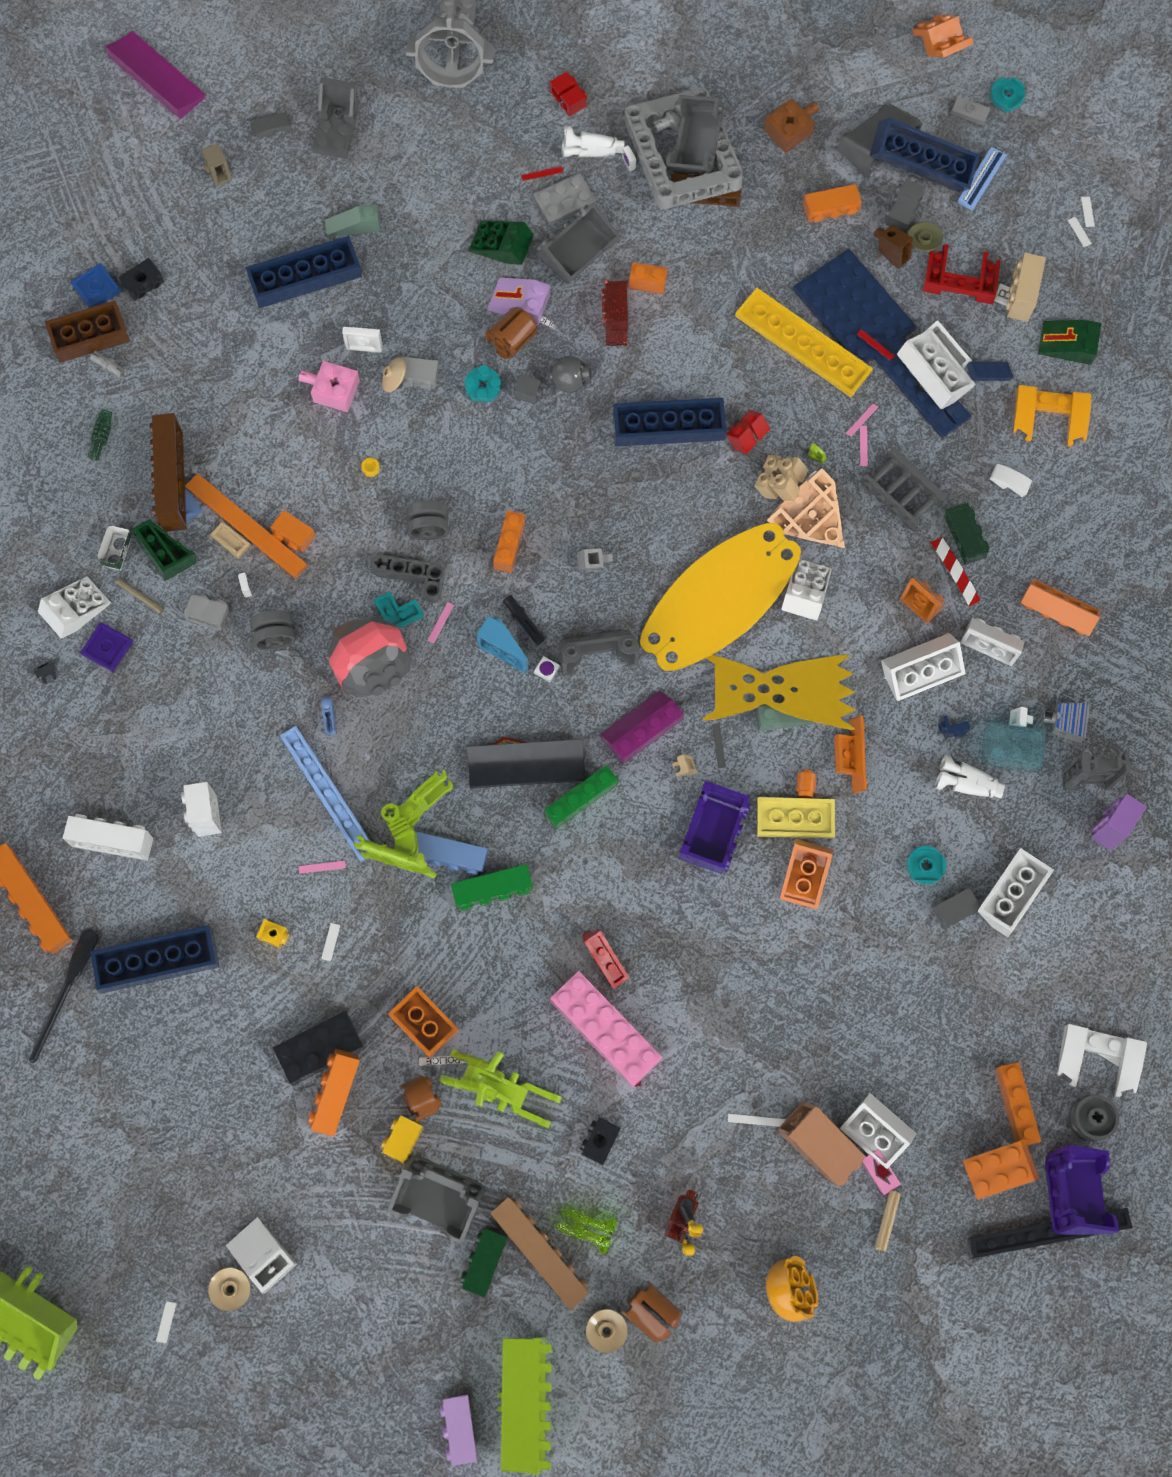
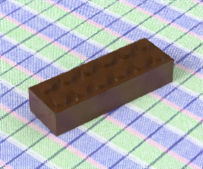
(168, 472)

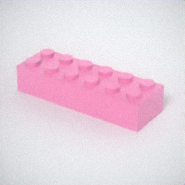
(605, 1029)

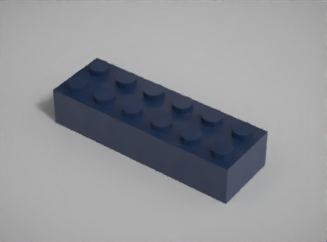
(924, 155)
(304, 271)
(669, 422)
(154, 959)

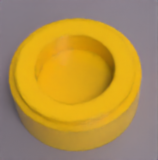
(370, 467)

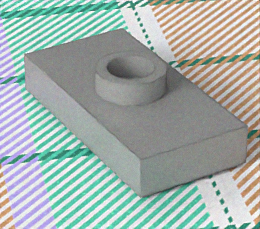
(970, 110)

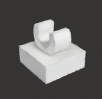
(1019, 717)

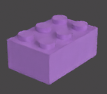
(1117, 821)

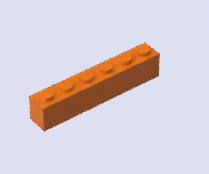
(31, 902)

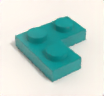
(400, 616)

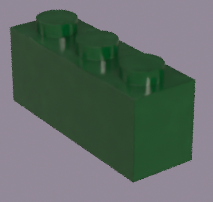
(483, 1262)

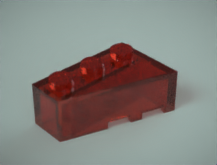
(616, 313)

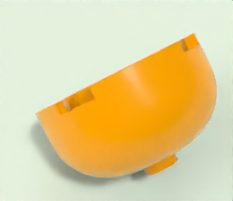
(784, 1293)

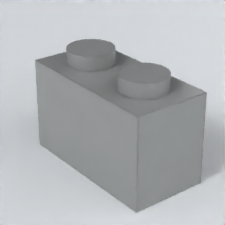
(420, 373)

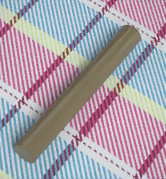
(139, 595)

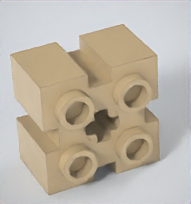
(781, 478)

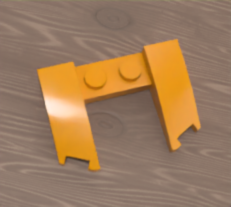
(1076, 405)

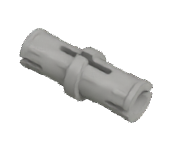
(108, 364)

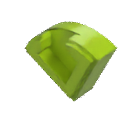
(817, 454)

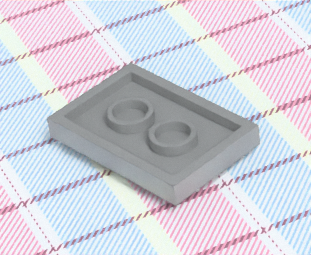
(564, 199)

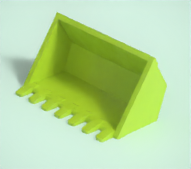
(32, 1323)
(524, 1405)

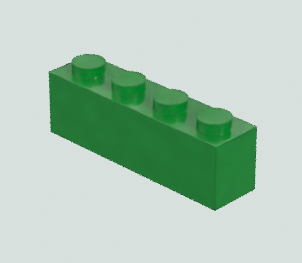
(581, 797)
(491, 887)

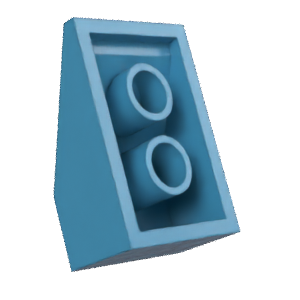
(498, 641)

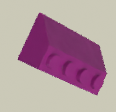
(642, 726)

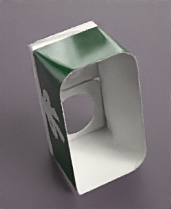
(110, 536)

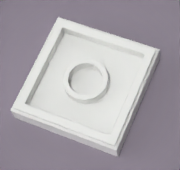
(362, 339)

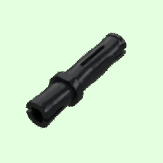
(519, 614)

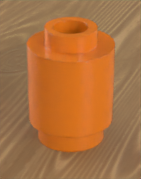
(806, 783)

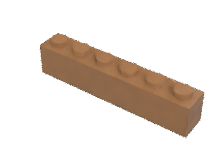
(539, 1253)

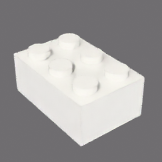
(201, 809)

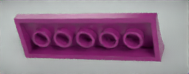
(155, 74)

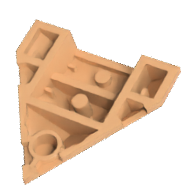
(813, 513)

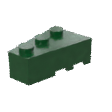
(163, 551)

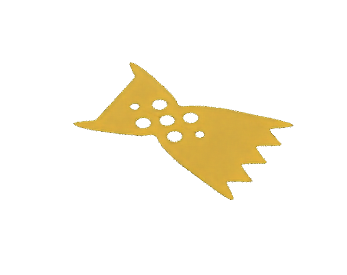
(814, 701)

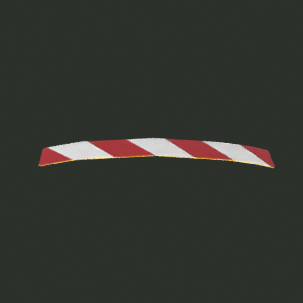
(956, 571)

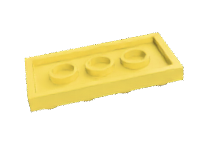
(795, 817)

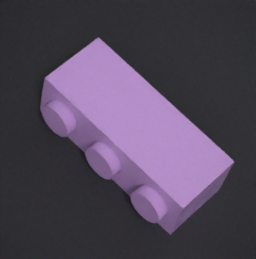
(459, 1430)

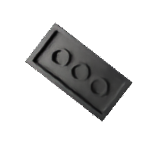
(309, 1051)

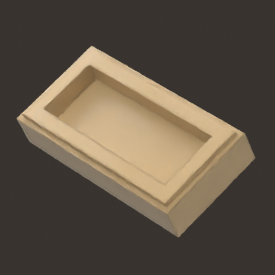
(230, 540)

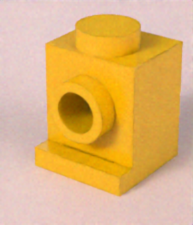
(265, 930)

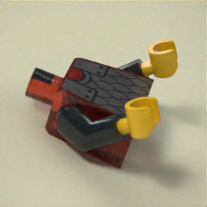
(682, 1220)

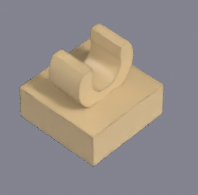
(686, 764)

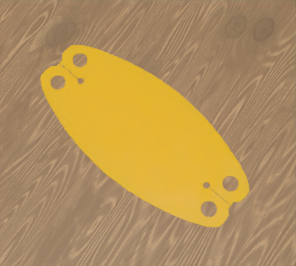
(720, 596)

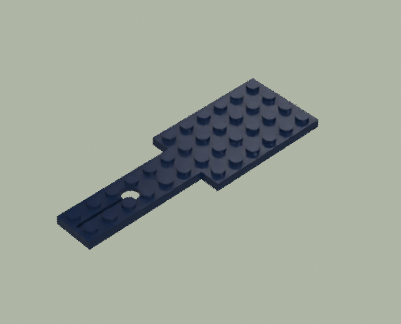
(852, 300)

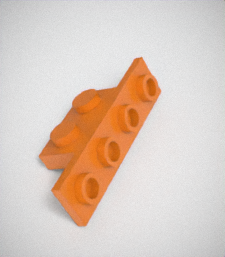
(851, 754)

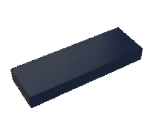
(989, 371)

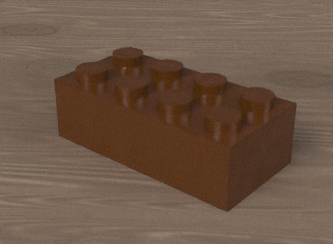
(87, 331)

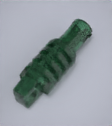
(100, 434)

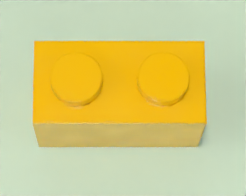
(402, 1139)

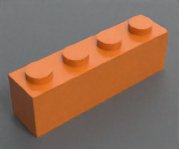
(1060, 607)
(334, 1092)
(1017, 1103)

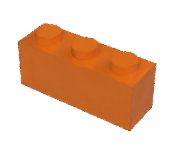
(832, 203)
(509, 541)

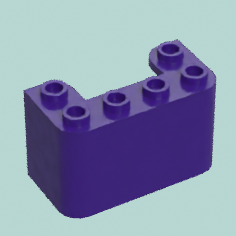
(714, 828)

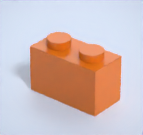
(648, 278)
(293, 532)

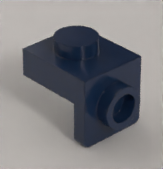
(957, 730)

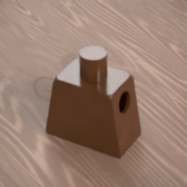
(894, 245)

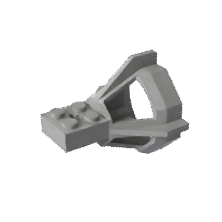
(455, 28)

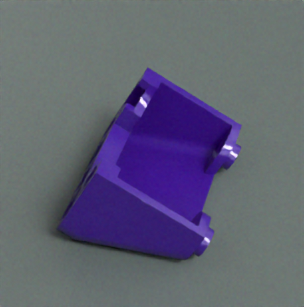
(1077, 1191)

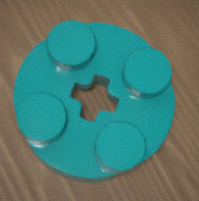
(1005, 102)
(478, 375)
(933, 857)

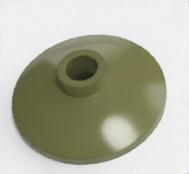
(926, 236)

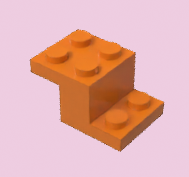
(942, 35)

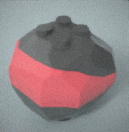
(368, 656)

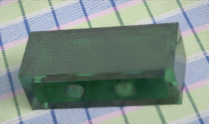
(966, 533)

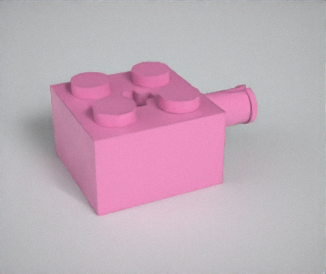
(333, 385)

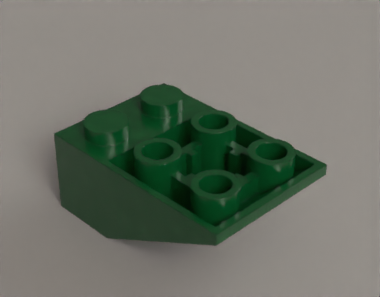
(502, 241)

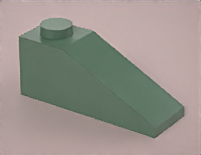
(354, 221)
(772, 719)

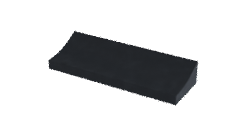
(526, 763)

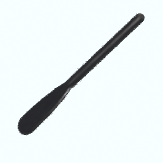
(77, 963)

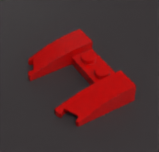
(982, 288)

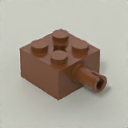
(790, 124)

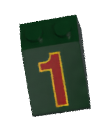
(1070, 340)

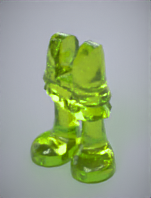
(577, 1229)

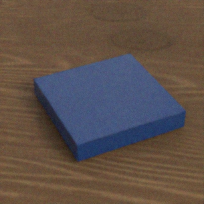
(95, 286)

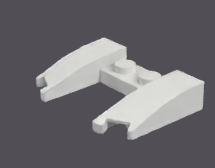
(1128, 1050)

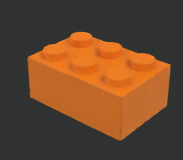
(423, 1022)
(1001, 1169)

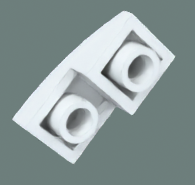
(1007, 477)

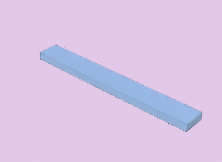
(324, 788)

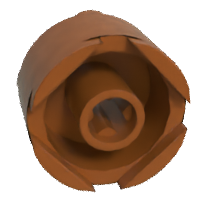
(420, 1098)

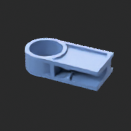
(328, 715)

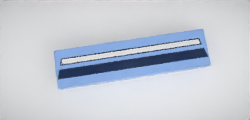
(982, 178)

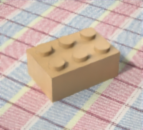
(1025, 287)

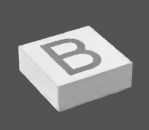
(1002, 294)

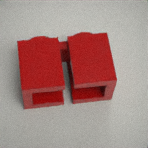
(566, 89)
(742, 434)

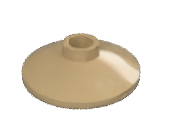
(393, 374)
(218, 1289)
(617, 1335)

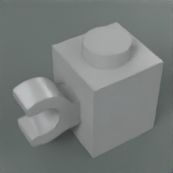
(592, 559)

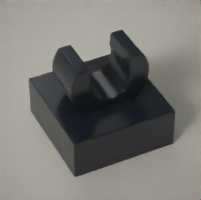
(44, 670)

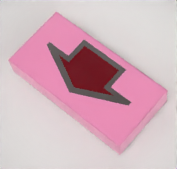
(883, 1178)

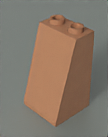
(821, 1143)

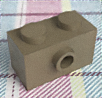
(216, 164)

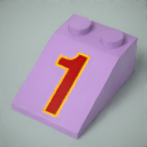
(520, 293)

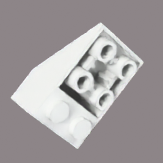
(807, 589)
(72, 606)
(261, 1255)

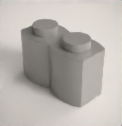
(206, 611)

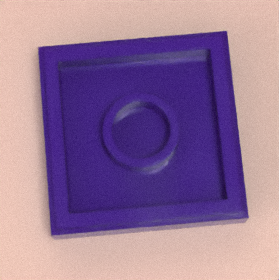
(106, 647)

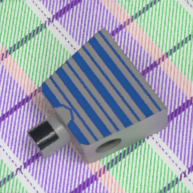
(1069, 720)

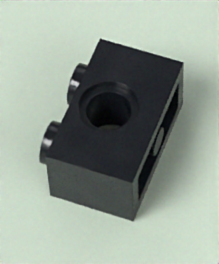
(145, 270)
(596, 1153)

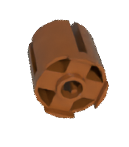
(512, 332)
(660, 1305)

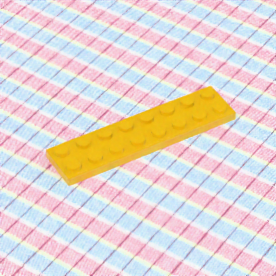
(803, 342)

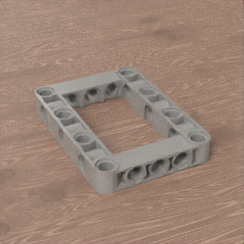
(665, 192)

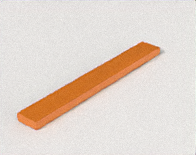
(246, 526)

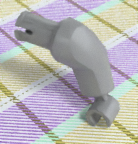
(670, 120)

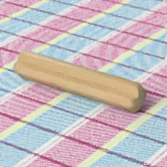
(887, 1221)

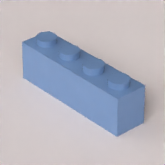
(452, 854)

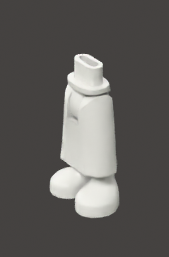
(589, 144)
(968, 779)

